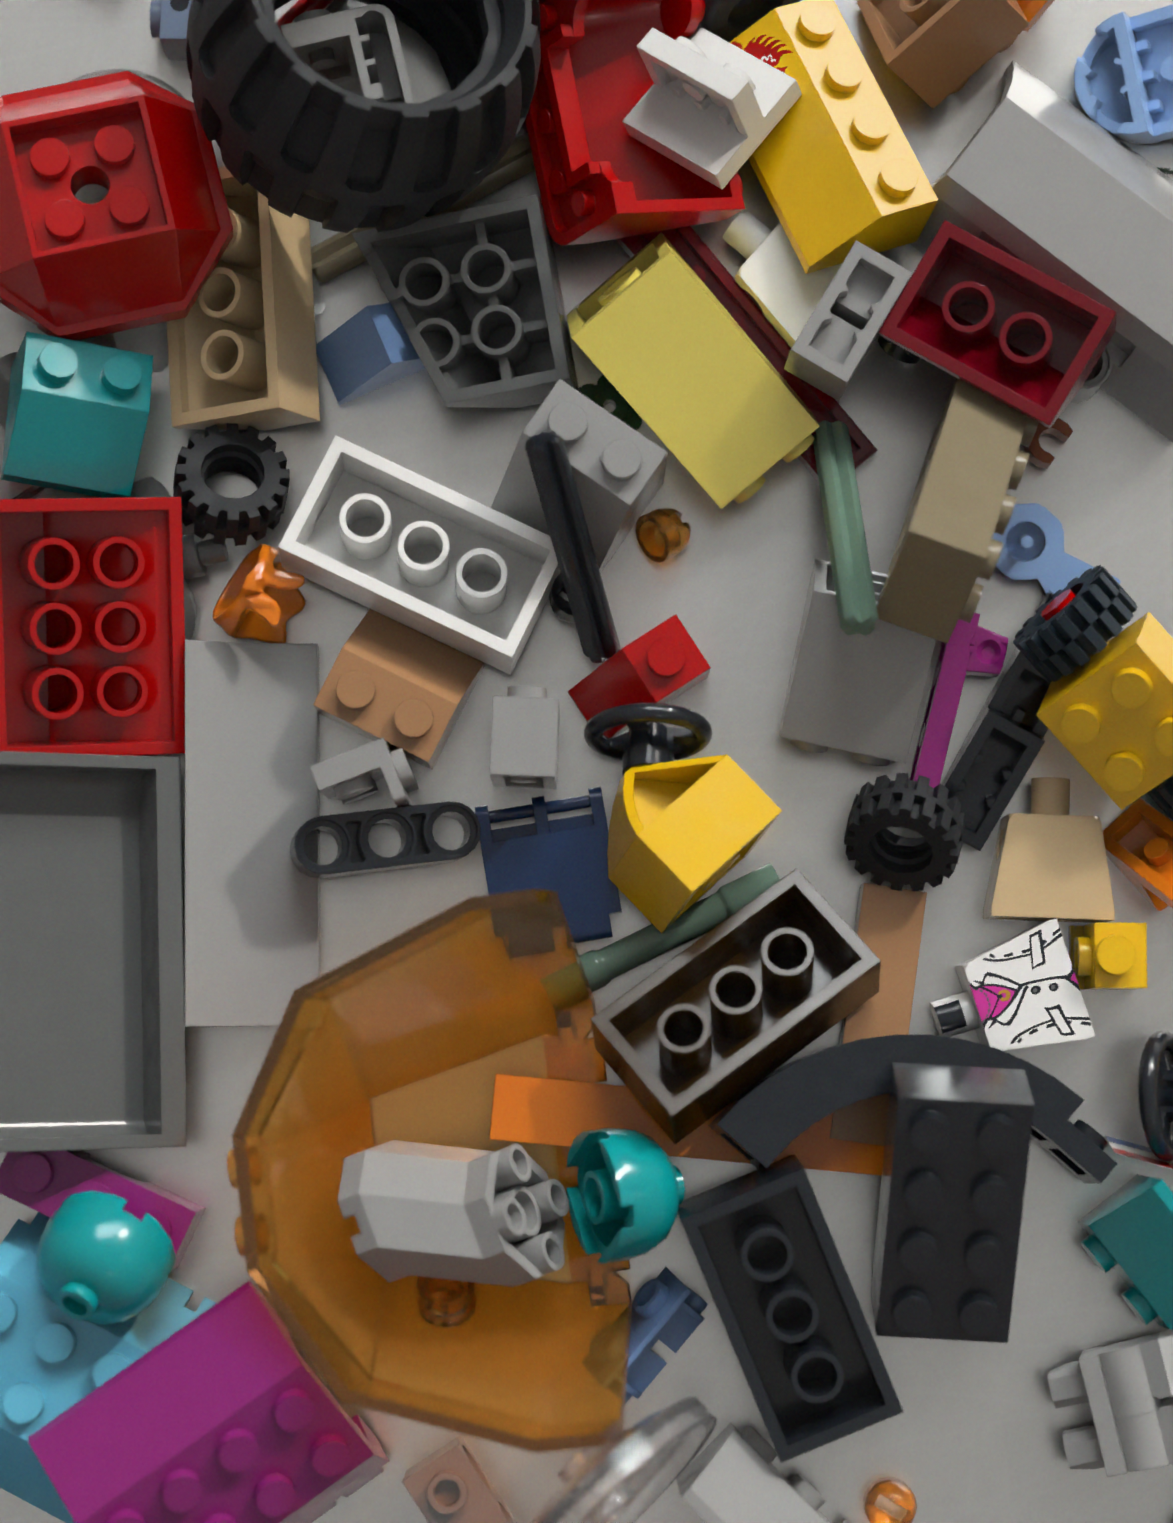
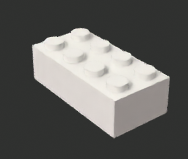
(421, 554)

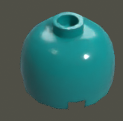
(623, 1193)
(103, 1260)

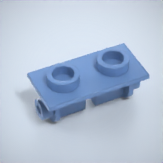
(662, 1312)

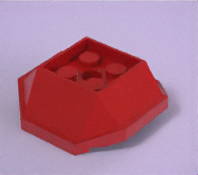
(139, 249)

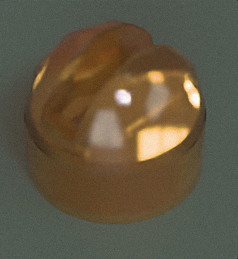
(662, 534)
(896, 1492)

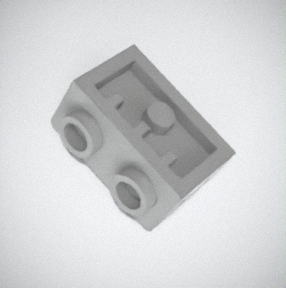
(354, 774)

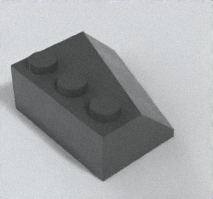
(479, 301)

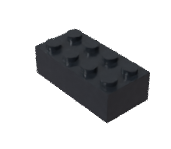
(951, 1202)
(789, 1308)

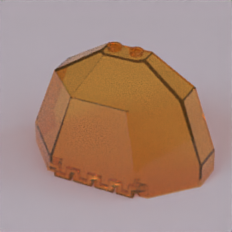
(410, 1054)

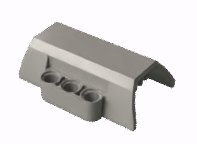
(1085, 213)

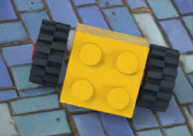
(1105, 696)

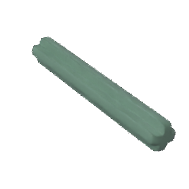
(845, 529)

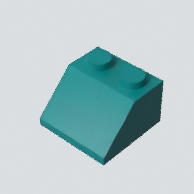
(76, 416)
(1136, 1239)

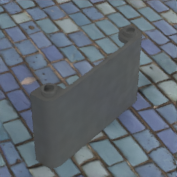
(91, 952)

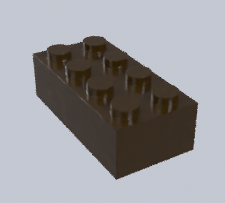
(736, 1005)

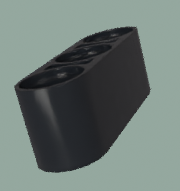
(414, 828)

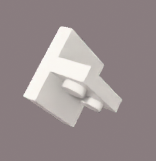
(707, 103)

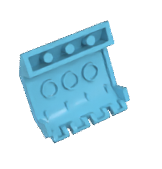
(59, 1360)

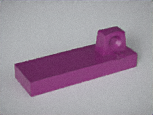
(968, 652)

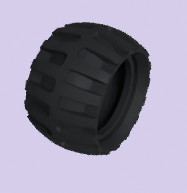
(354, 156)

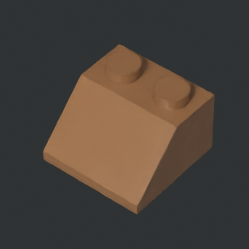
(941, 41)
(399, 687)

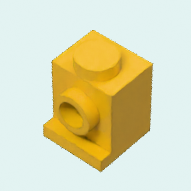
(1109, 955)

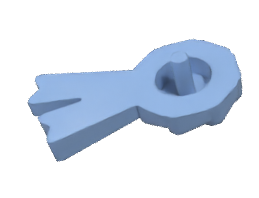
(1036, 549)

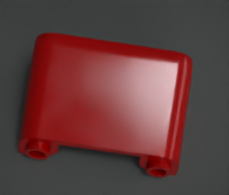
(587, 167)

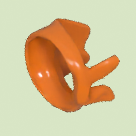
(259, 598)

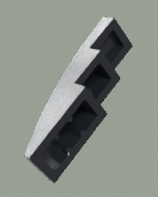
(999, 747)

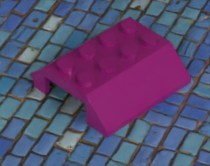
(210, 1431)

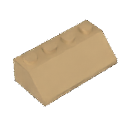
(251, 332)

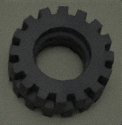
(231, 453)
(908, 806)

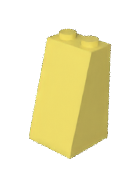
(692, 373)

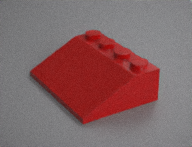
(92, 626)

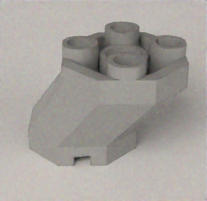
(454, 1213)

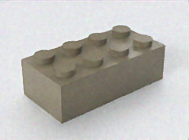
(955, 514)

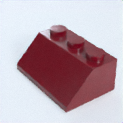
(1000, 324)

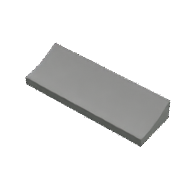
(246, 795)

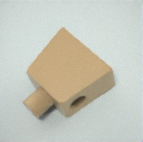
(1049, 862)

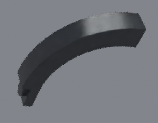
(816, 1085)

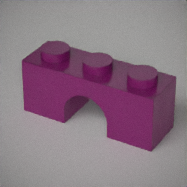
(48, 1177)

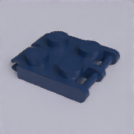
(556, 857)

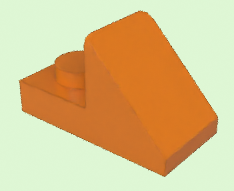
(1143, 851)

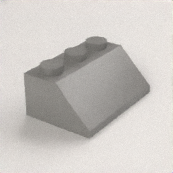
(740, 1484)

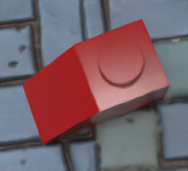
(645, 671)

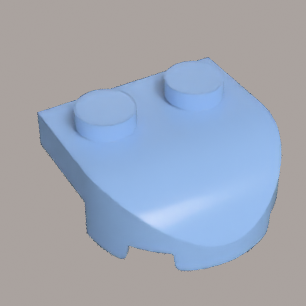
(1128, 76)

